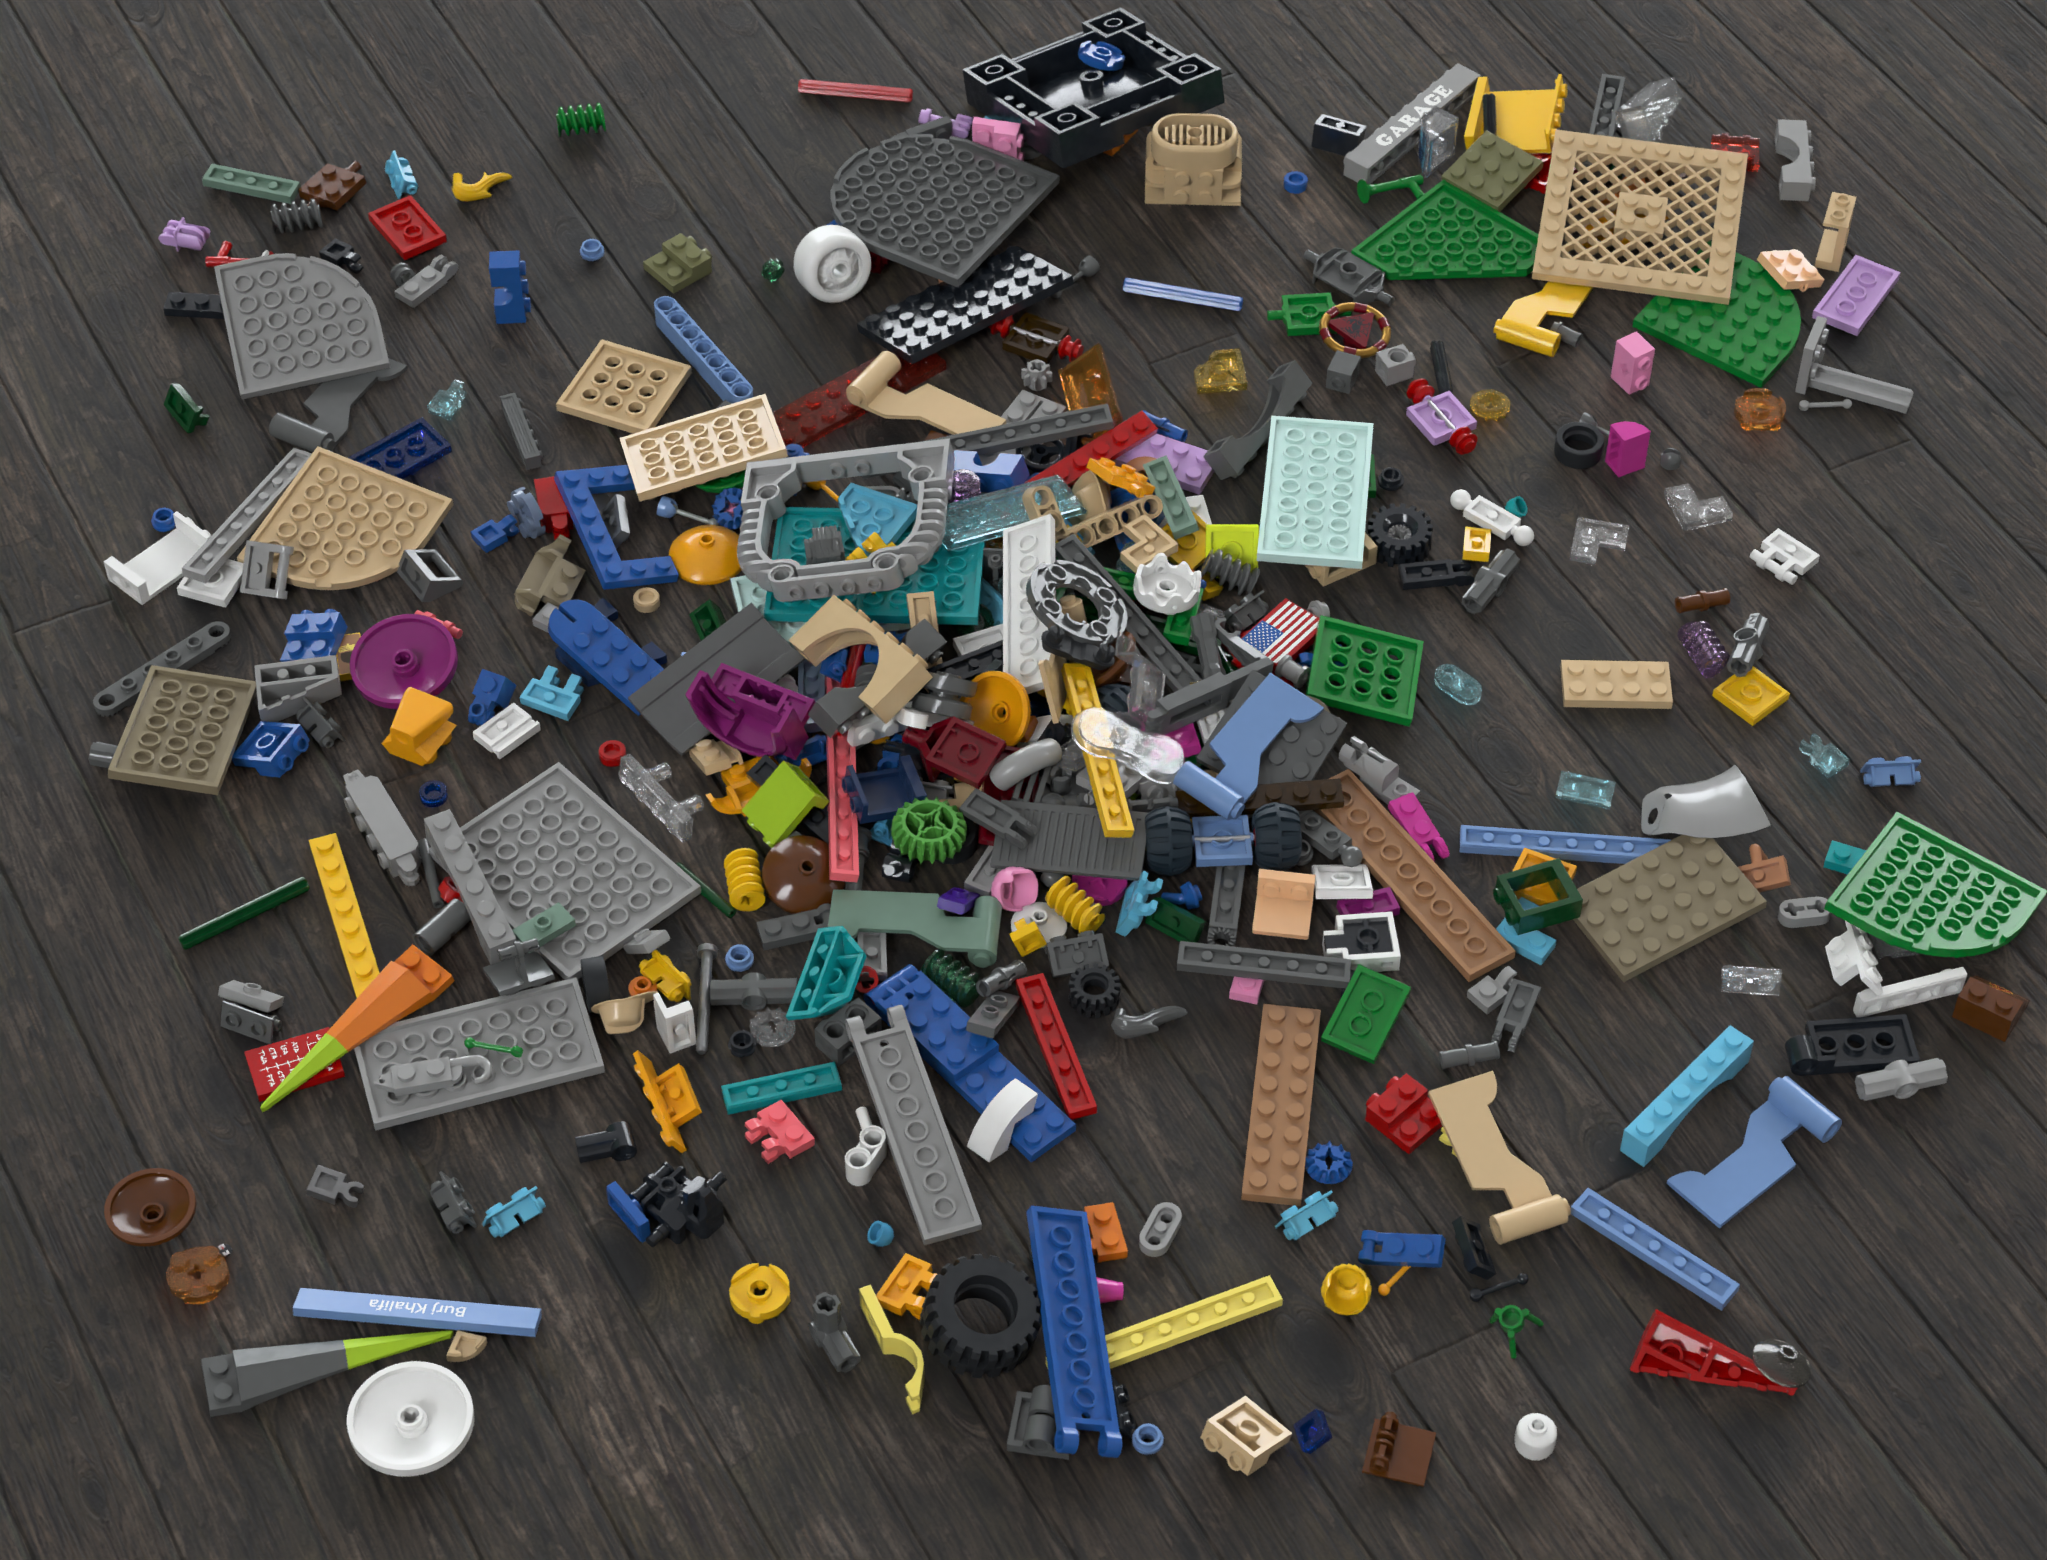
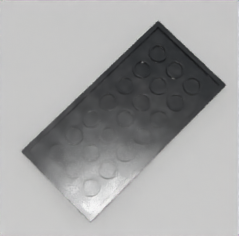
(951, 313)

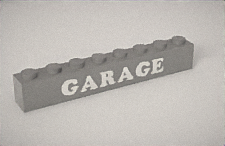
(1403, 130)

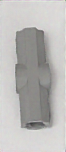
(1901, 1079)

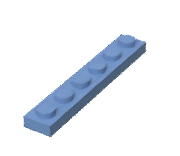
(1654, 1249)

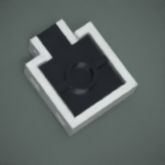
(1364, 939)

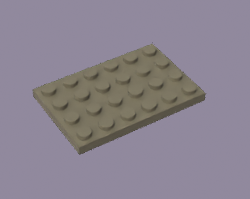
(183, 730)
(1664, 904)

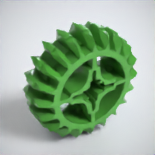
(928, 830)

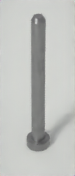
(706, 953)

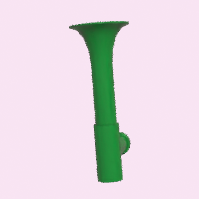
(1366, 190)

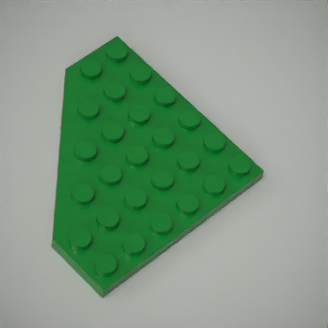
(1450, 237)

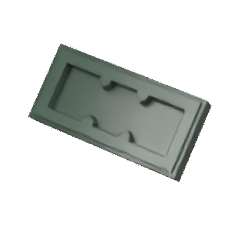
(545, 925)

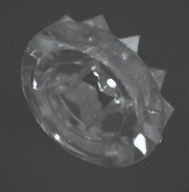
(764, 1034)

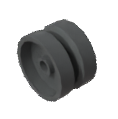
(944, 696)

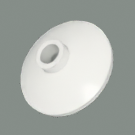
(1050, 922)

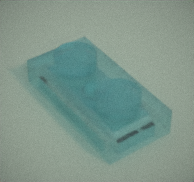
(1585, 790)

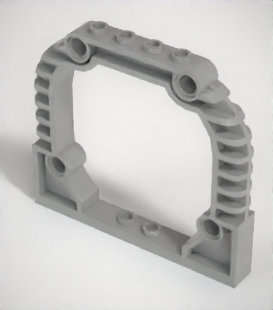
(772, 482)

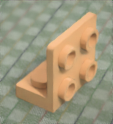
(1283, 904)

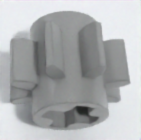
(1036, 375)

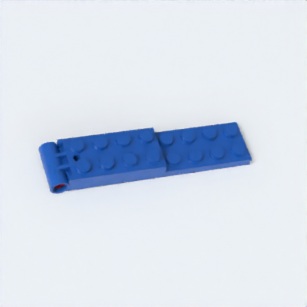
(965, 1058)

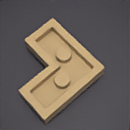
(1149, 542)

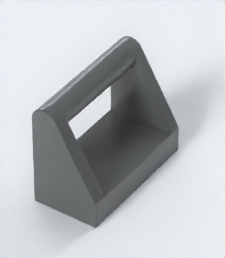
(422, 580)

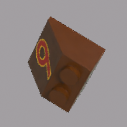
(1989, 1007)

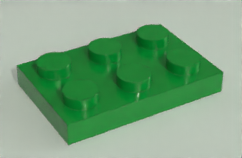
(1366, 1014)

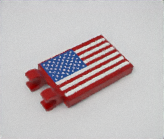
(1282, 632)

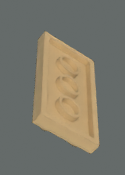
(1616, 684)

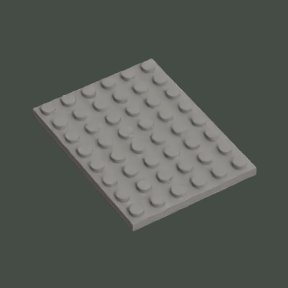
(572, 848)

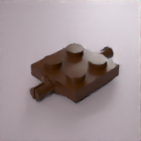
(333, 185)

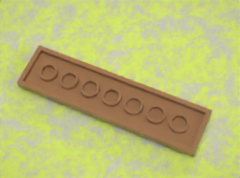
(1281, 1105)

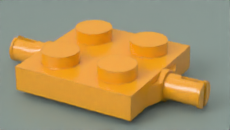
(1123, 476)

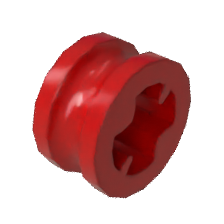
(873, 974)

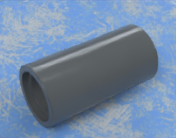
(441, 927)

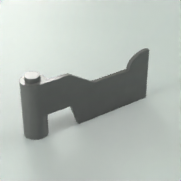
(332, 407)

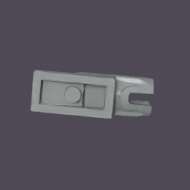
(1375, 771)

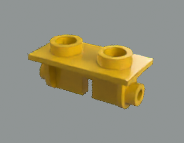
(674, 983)

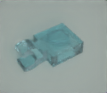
(448, 402)

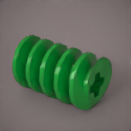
(580, 119)

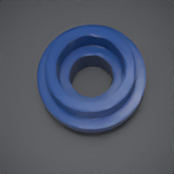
(163, 520)

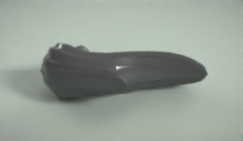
(1134, 1026)

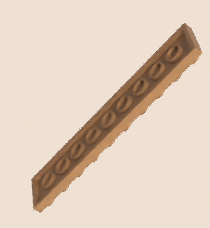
(1418, 882)

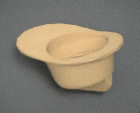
(624, 1014)

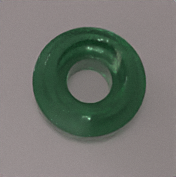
(772, 269)

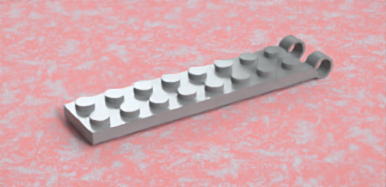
(915, 1129)

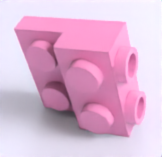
(999, 136)

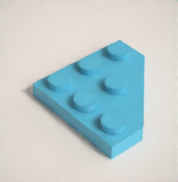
(874, 511)

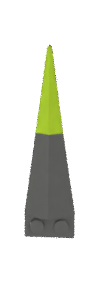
(260, 1374)

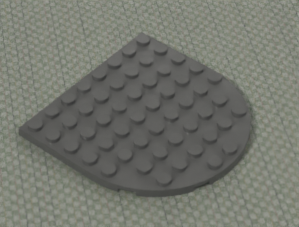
(936, 201)

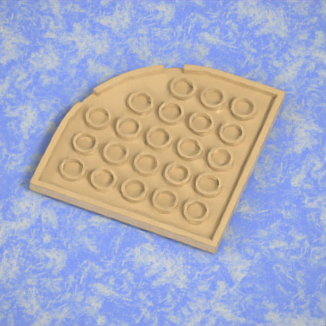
(348, 523)

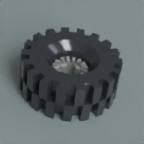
(1411, 527)

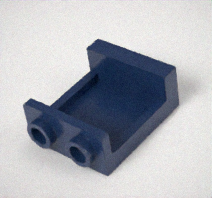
(880, 793)

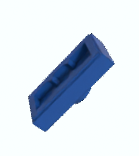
(629, 1211)

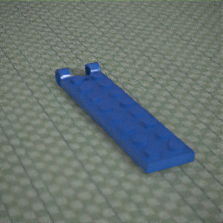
(1073, 1329)

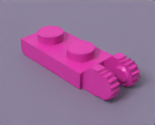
(1417, 824)

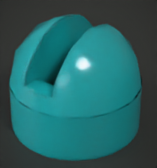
(1516, 506)

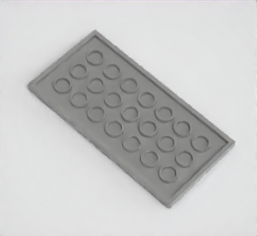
(542, 1020)

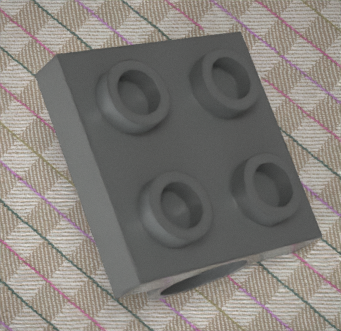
(1034, 1424)

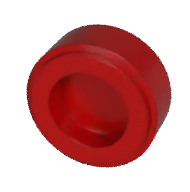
(611, 753)

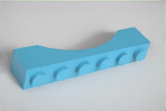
(1660, 1119)

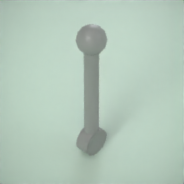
(1805, 405)

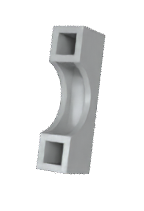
(1793, 142)

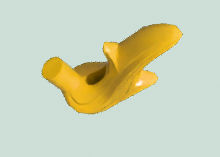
(479, 190)

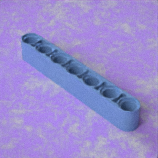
(701, 351)

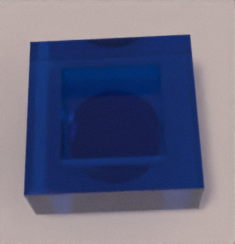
(1312, 1431)

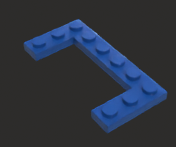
(612, 573)

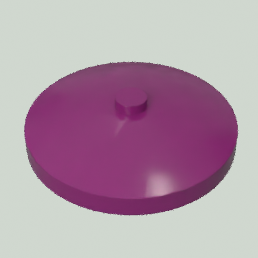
(401, 655)

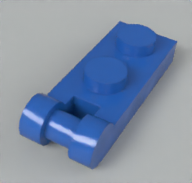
(1402, 1249)

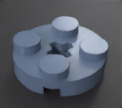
(527, 513)

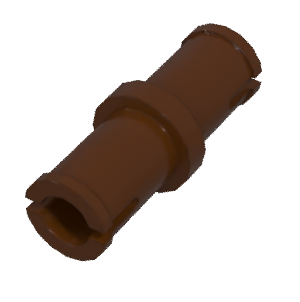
(1702, 600)

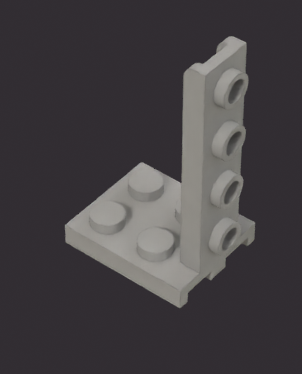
(1842, 382)

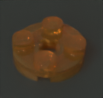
(1750, 418)
(196, 1259)

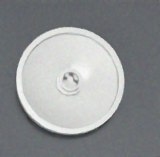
(410, 1418)

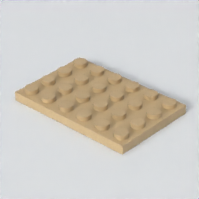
(702, 447)

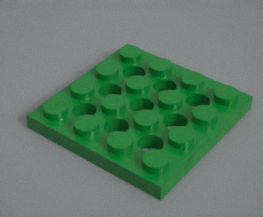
(1382, 644)

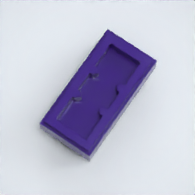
(957, 900)

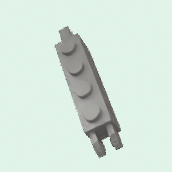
(384, 826)

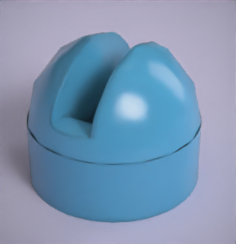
(880, 1234)

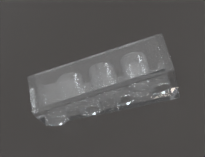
(1649, 110)

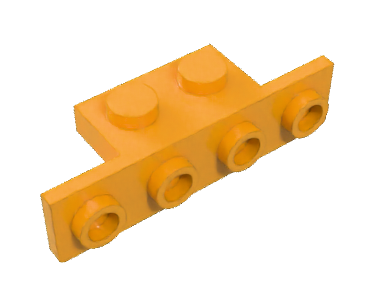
(671, 1098)

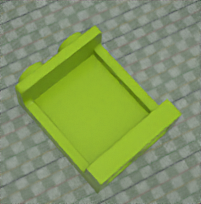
(782, 803)

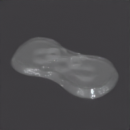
(1109, 737)

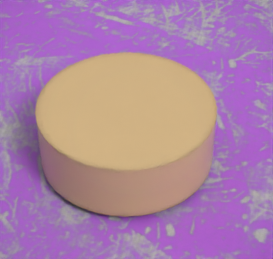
(646, 600)

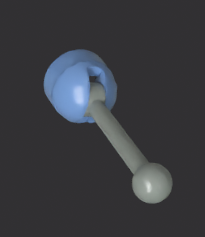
(668, 508)

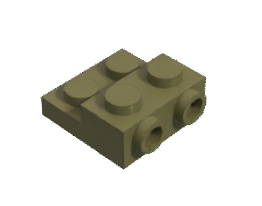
(679, 263)

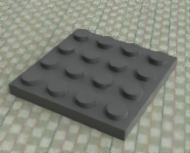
(1294, 753)

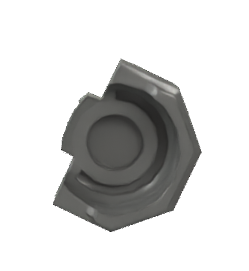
(824, 546)

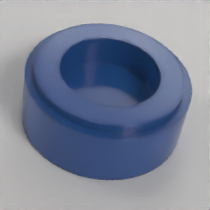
(1295, 182)

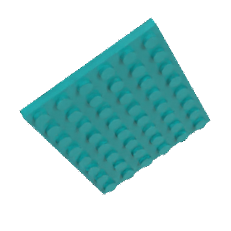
(951, 575)

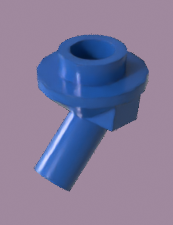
(1189, 896)

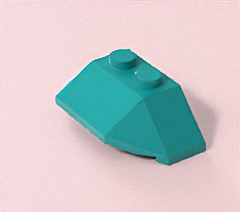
(828, 975)

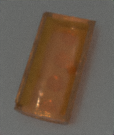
(1089, 384)

